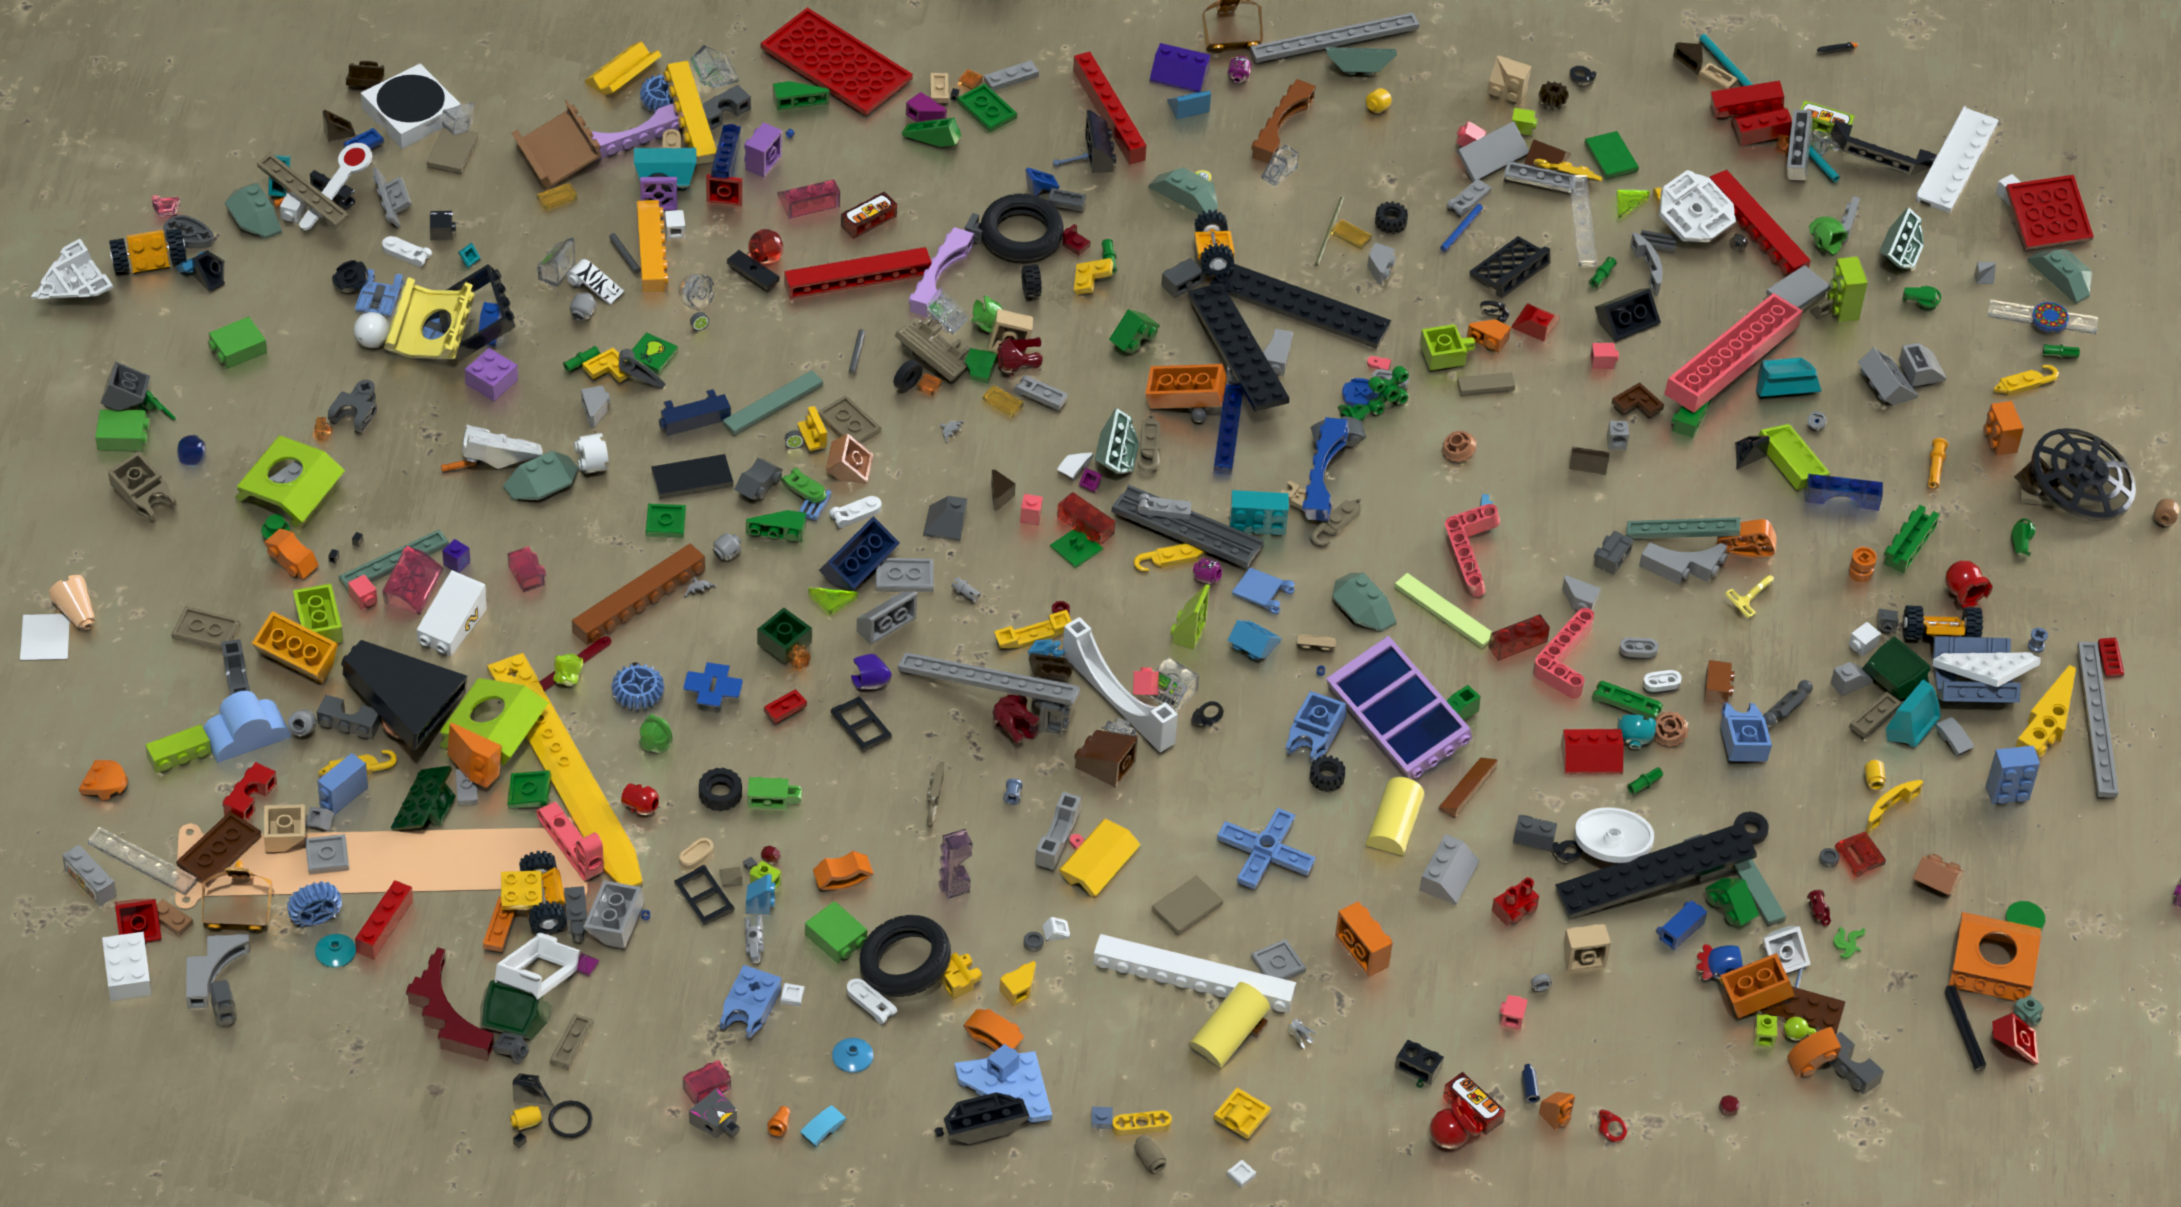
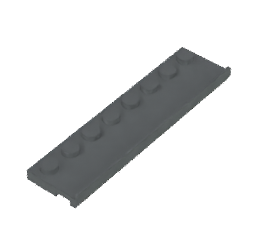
(1198, 531)

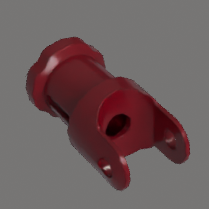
(1819, 907)

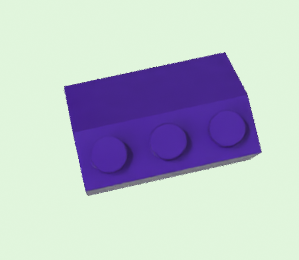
(1180, 68)

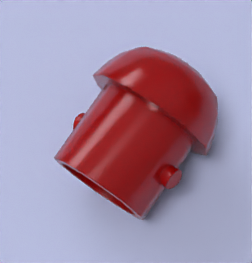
(641, 799)

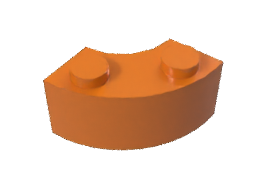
(291, 553)
(843, 871)
(992, 1029)
(1813, 1052)

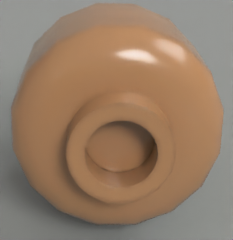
(2166, 510)

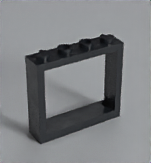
(495, 330)

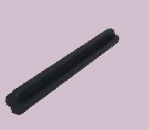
(1965, 1027)

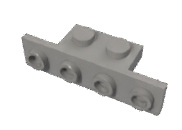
(394, 196)

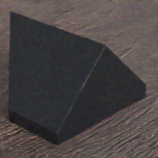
(208, 270)
(1751, 449)
(529, 1089)

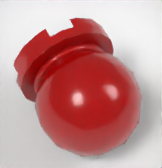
(1967, 583)
(1452, 1126)

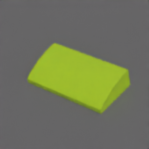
(1792, 455)

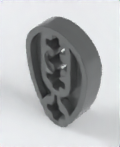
(195, 233)

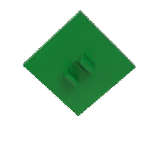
(1076, 548)

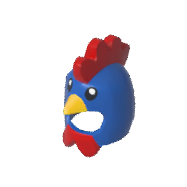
(1718, 961)

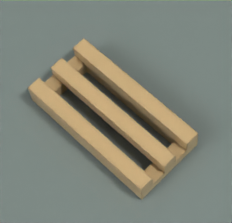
(1718, 77)

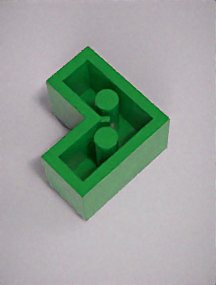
(1132, 329)
(1734, 898)

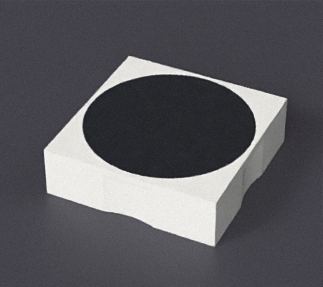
(408, 105)

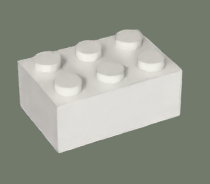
(126, 966)

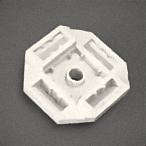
(1695, 208)

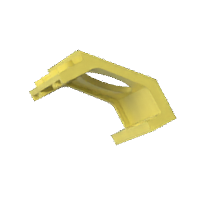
(413, 310)

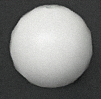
(371, 330)

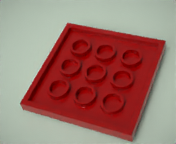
(2049, 212)

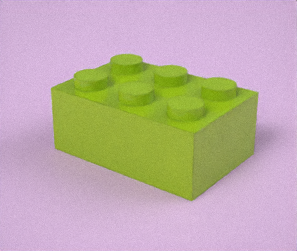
(1847, 289)
(318, 611)

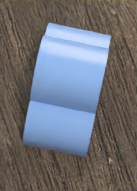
(244, 726)

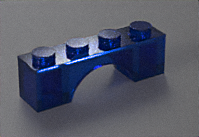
(1865, 492)

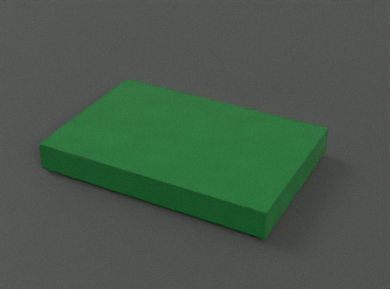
(987, 107)
(1611, 154)

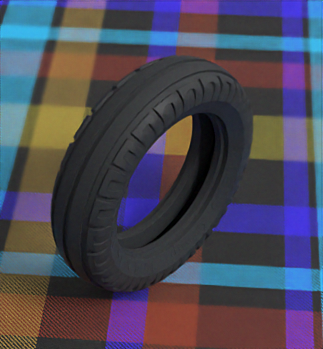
(1028, 205)
(916, 980)

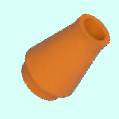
(778, 1123)

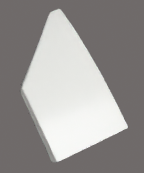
(1073, 464)

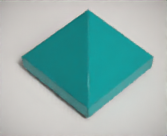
(469, 255)

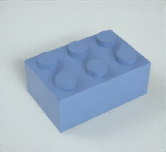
(2012, 774)

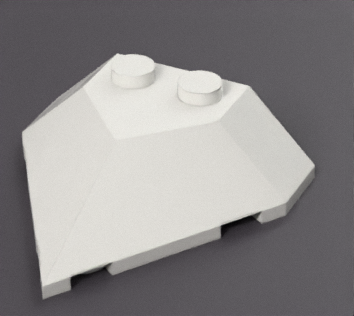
(73, 275)

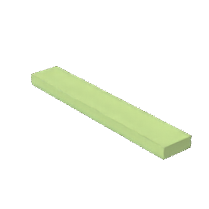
(1444, 610)

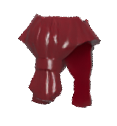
(1012, 358)
(1013, 712)

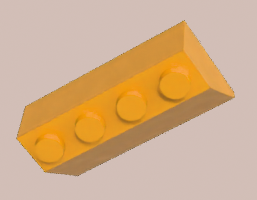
(296, 647)

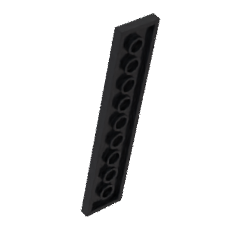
(1305, 306)
(1238, 347)
(1656, 870)

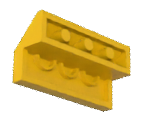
(622, 68)
(1099, 856)

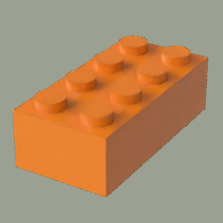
(1186, 386)

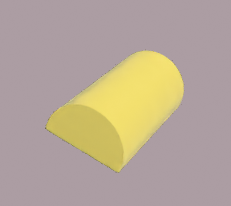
(1396, 816)
(1230, 1024)

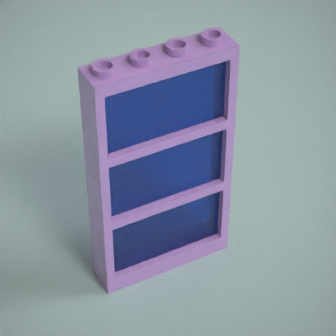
(1399, 708)

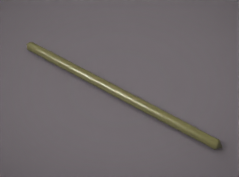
(1327, 236)

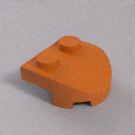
(104, 779)

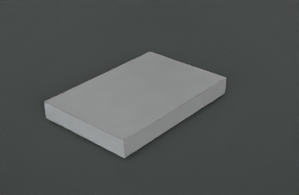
(1800, 287)
(905, 575)

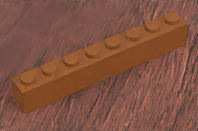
(638, 594)

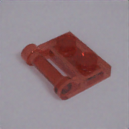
(1864, 849)

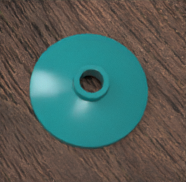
(335, 950)

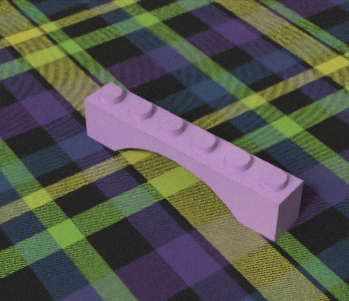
(662, 120)
(955, 248)

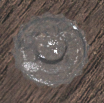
(1119, 726)

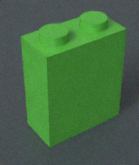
(237, 342)
(122, 430)
(836, 932)

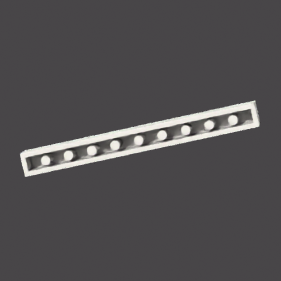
(1188, 971)

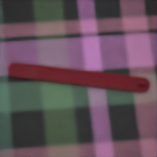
(586, 654)

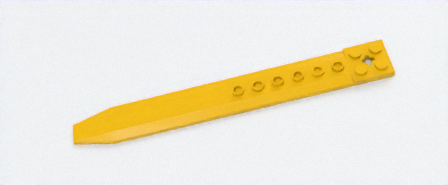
(572, 777)

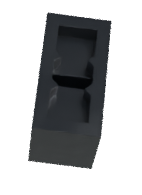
(1419, 1062)

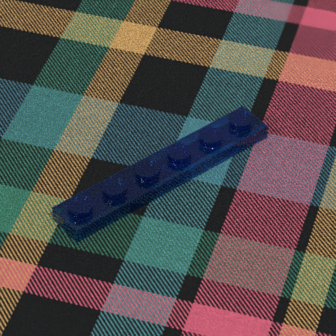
(726, 151)
(1228, 429)

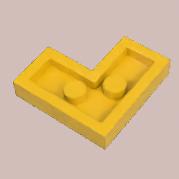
(1088, 271)
(603, 363)

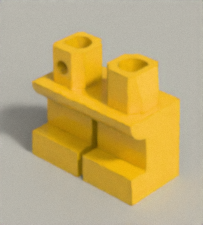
(957, 977)

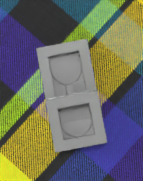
(1955, 735)

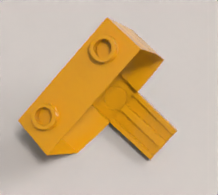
(1225, 6)
(242, 873)

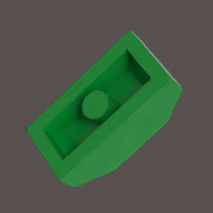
(981, 364)

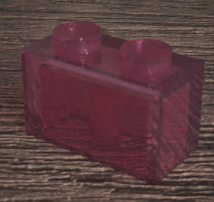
(526, 569)
(704, 1080)

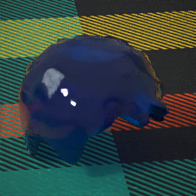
(191, 449)

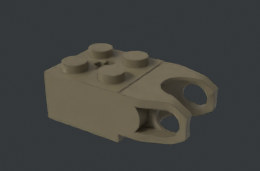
(140, 485)

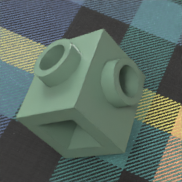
(2029, 1010)

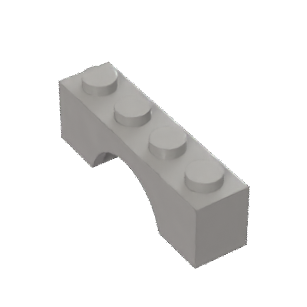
(1064, 819)

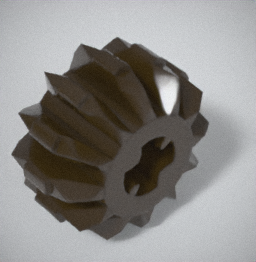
(1553, 95)

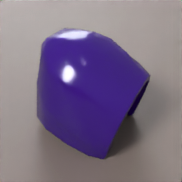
(872, 674)

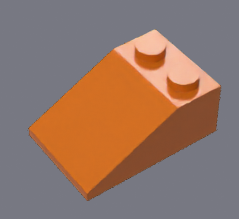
(474, 755)

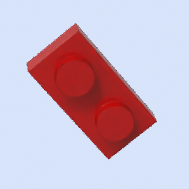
(785, 706)

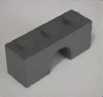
(732, 100)
(363, 723)
(1862, 1075)

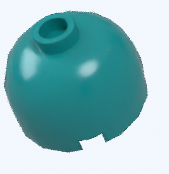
(1636, 730)

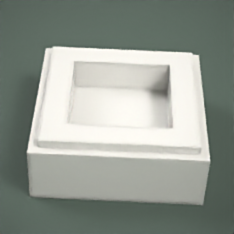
(792, 994)
(1241, 1173)

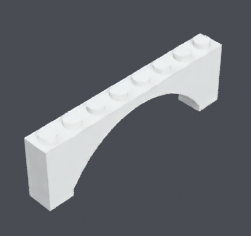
(1153, 722)

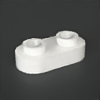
(1662, 681)

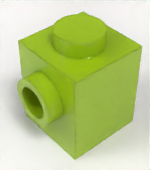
(1524, 120)
(763, 869)
(1765, 1031)

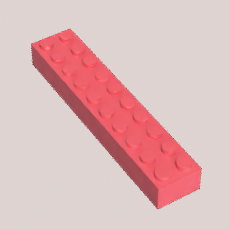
(1733, 352)

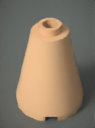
(74, 601)

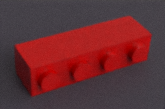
(1747, 99)
(384, 920)

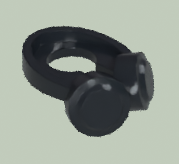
(1583, 81)
(1566, 857)

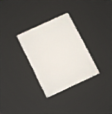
(44, 637)

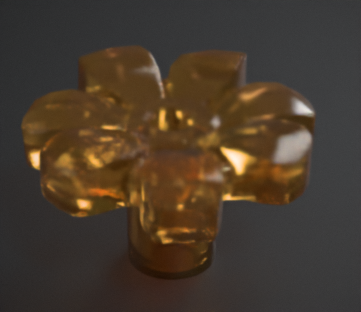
(321, 428)
(799, 656)

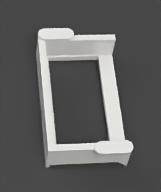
(510, 970)

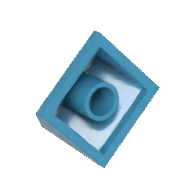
(1190, 104)

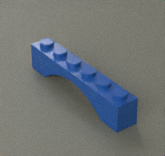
(1333, 438)

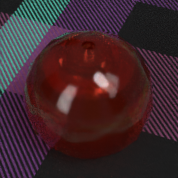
(765, 246)

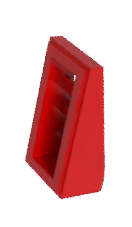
(2110, 645)

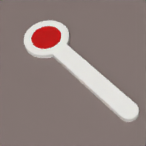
(351, 160)

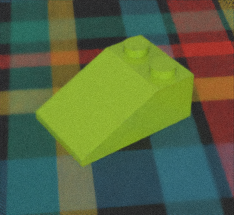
(1191, 620)

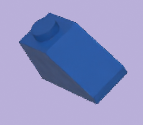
(489, 314)

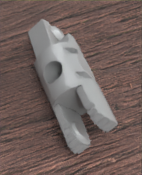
(754, 939)

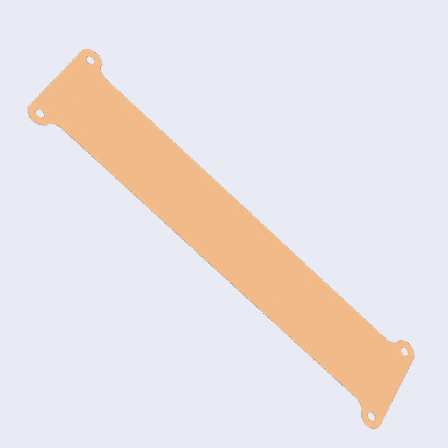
(376, 858)

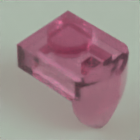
(166, 206)

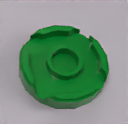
(2026, 914)

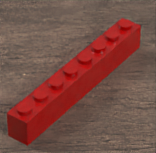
(1109, 108)
(1761, 226)
(856, 273)

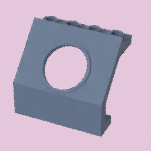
(1951, 690)

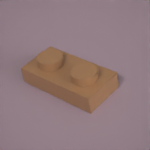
(173, 918)

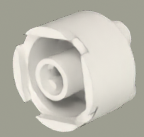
(591, 453)

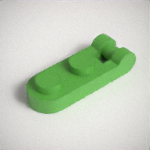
(804, 486)

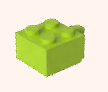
(1445, 347)

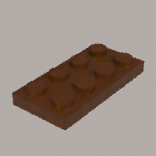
(218, 847)
(1815, 1008)

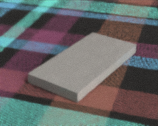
(1493, 151)

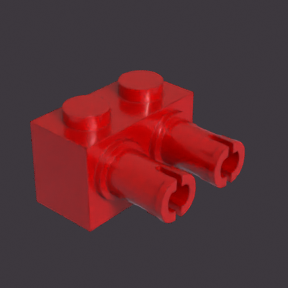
(1516, 902)

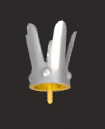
(1297, 1028)

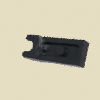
(343, 196)

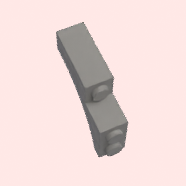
(1276, 353)
(1679, 565)
(203, 969)

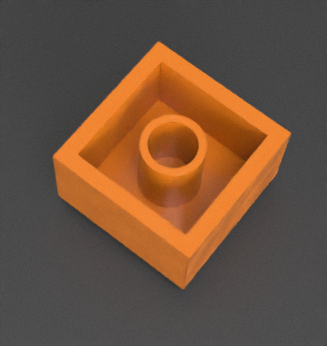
(2003, 428)

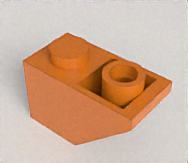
(1489, 333)
(1557, 1109)

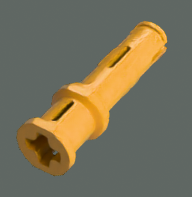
(1937, 457)

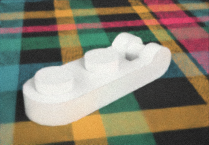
(406, 251)
(856, 511)
(870, 1000)

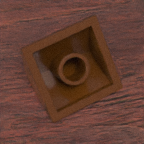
(1545, 152)

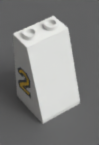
(452, 613)

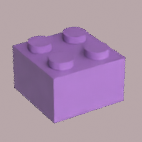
(763, 149)
(491, 374)

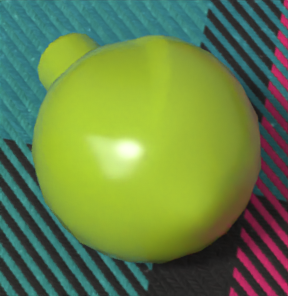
(1797, 1028)

